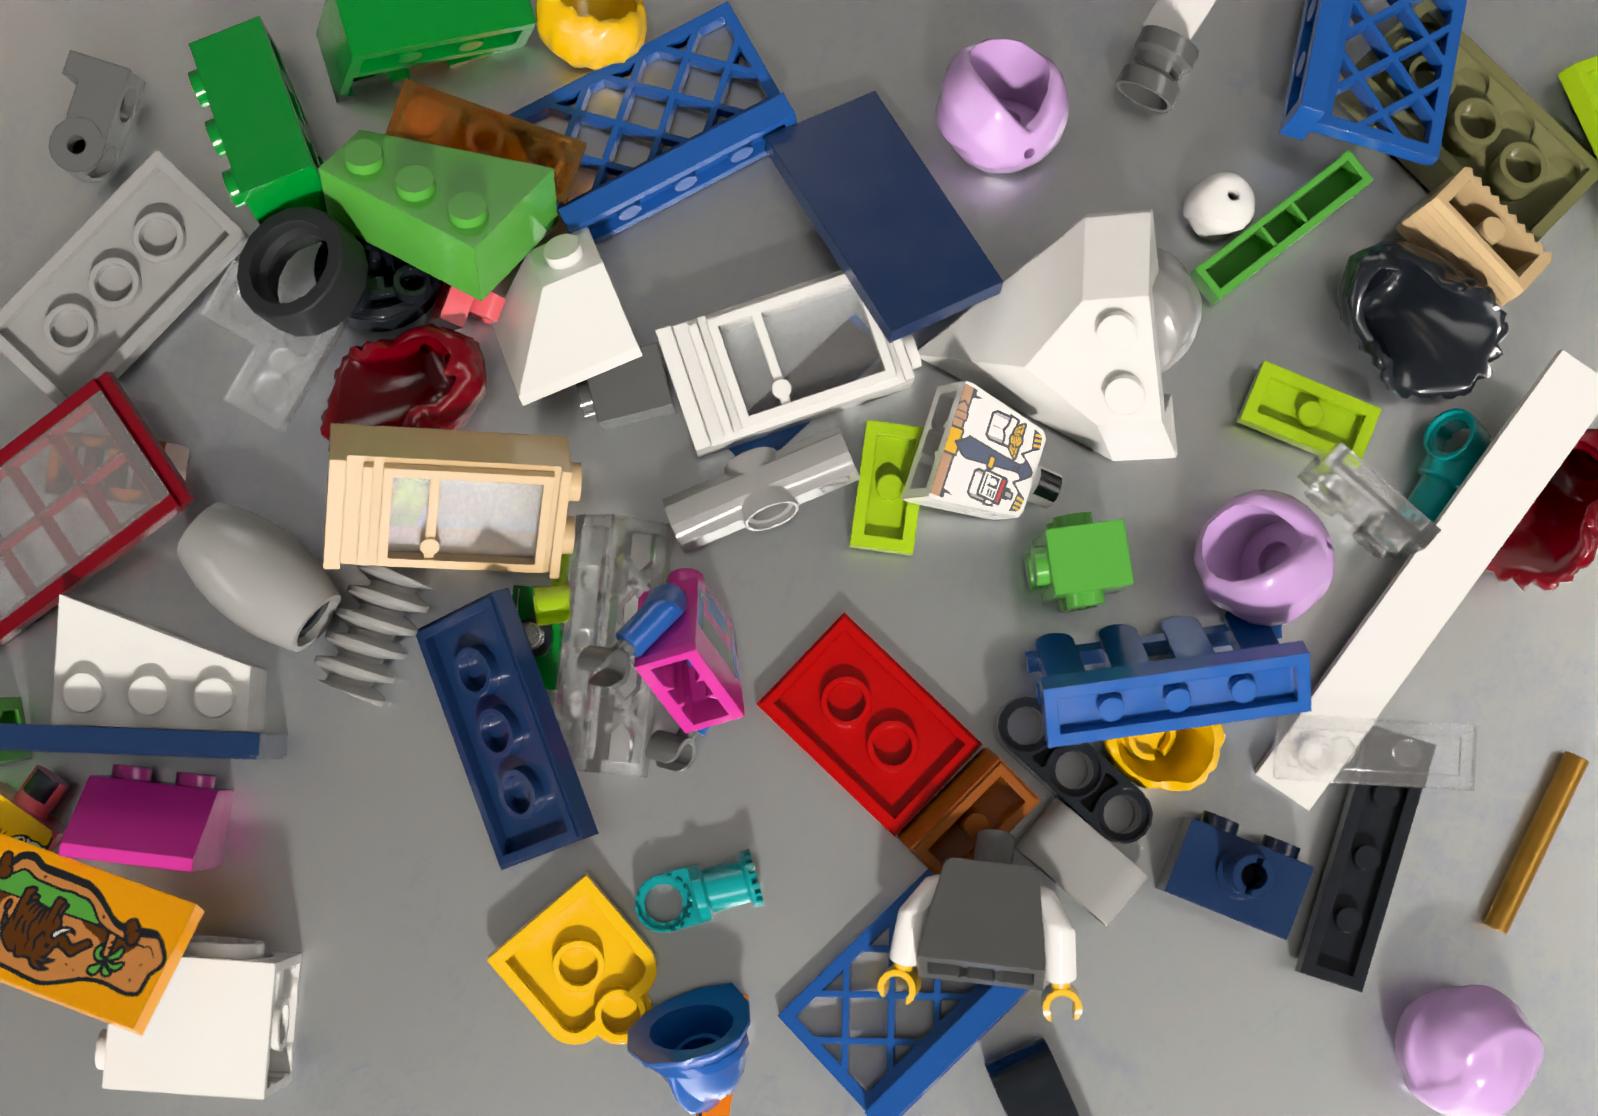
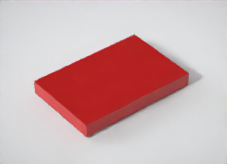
(869, 724)

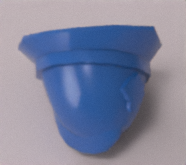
(695, 1044)

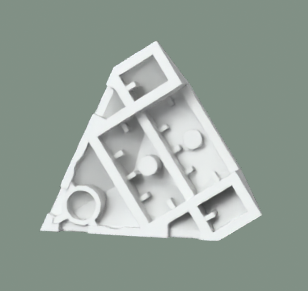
(1075, 340)

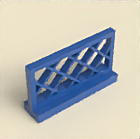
(1322, 58)
(690, 162)
(930, 1056)

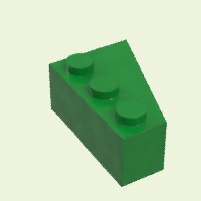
(390, 36)
(256, 121)

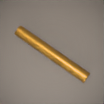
(1536, 842)

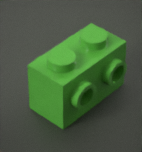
(1079, 561)

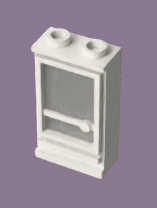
(781, 362)

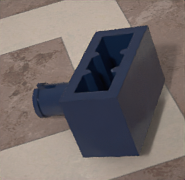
(1235, 876)

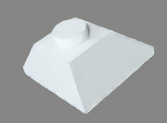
(562, 319)

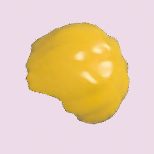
(592, 30)
(1168, 759)

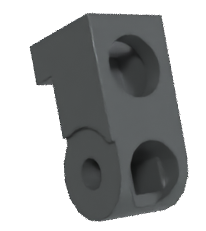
(97, 117)

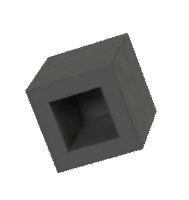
(628, 392)

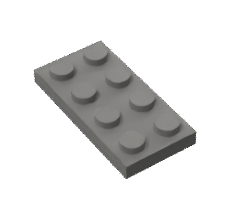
(118, 281)

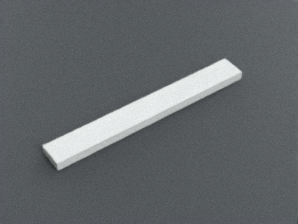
(1471, 533)

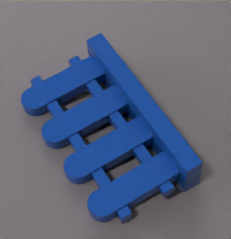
(1170, 694)

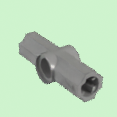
(760, 489)

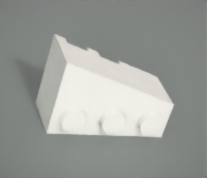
(143, 677)

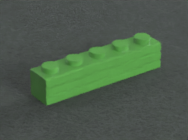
(1281, 228)

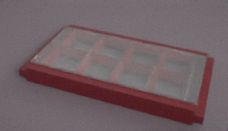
(78, 498)

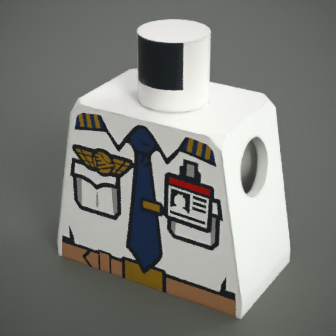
(979, 457)

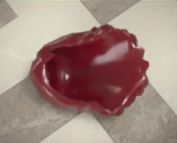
(413, 381)
(1560, 526)

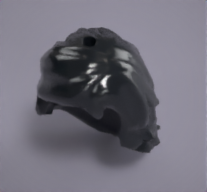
(1420, 320)

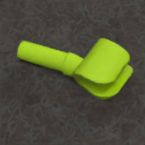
(552, 602)

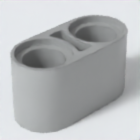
(1081, 861)

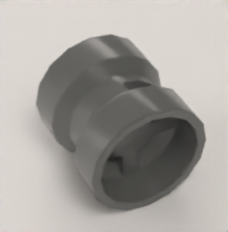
(1157, 67)

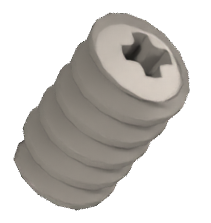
(372, 633)

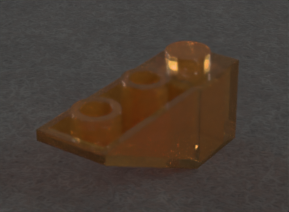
(456, 123)

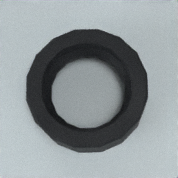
(274, 246)

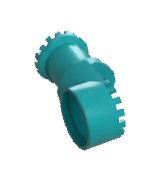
(1442, 471)
(704, 892)

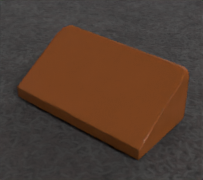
(976, 799)

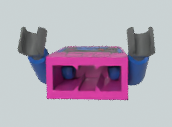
(686, 658)

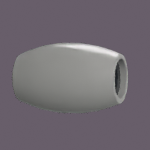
(258, 576)

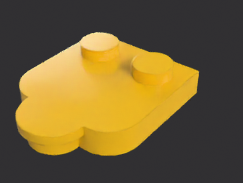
(580, 966)

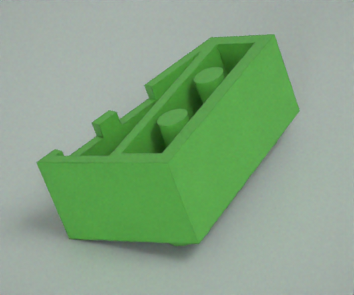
(440, 206)

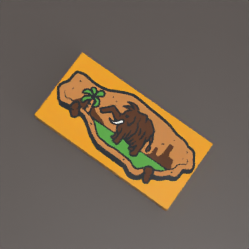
(88, 935)

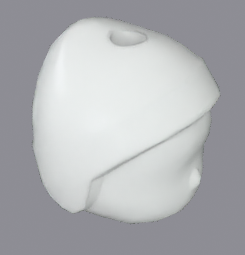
(1220, 205)

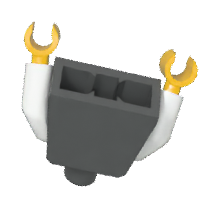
(986, 927)

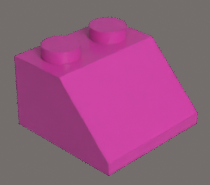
(150, 821)

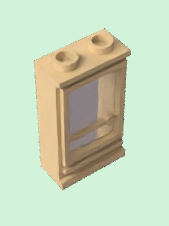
(449, 499)

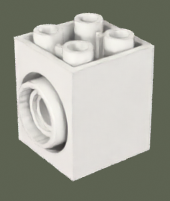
(218, 1027)

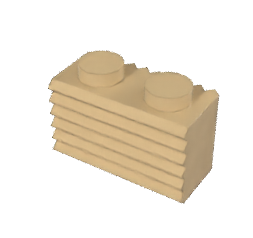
(1476, 235)

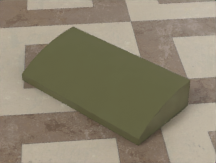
(1487, 128)

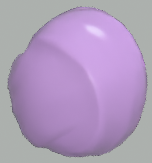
(1002, 105)
(1264, 557)
(1467, 1051)

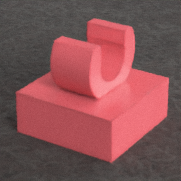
(454, 307)

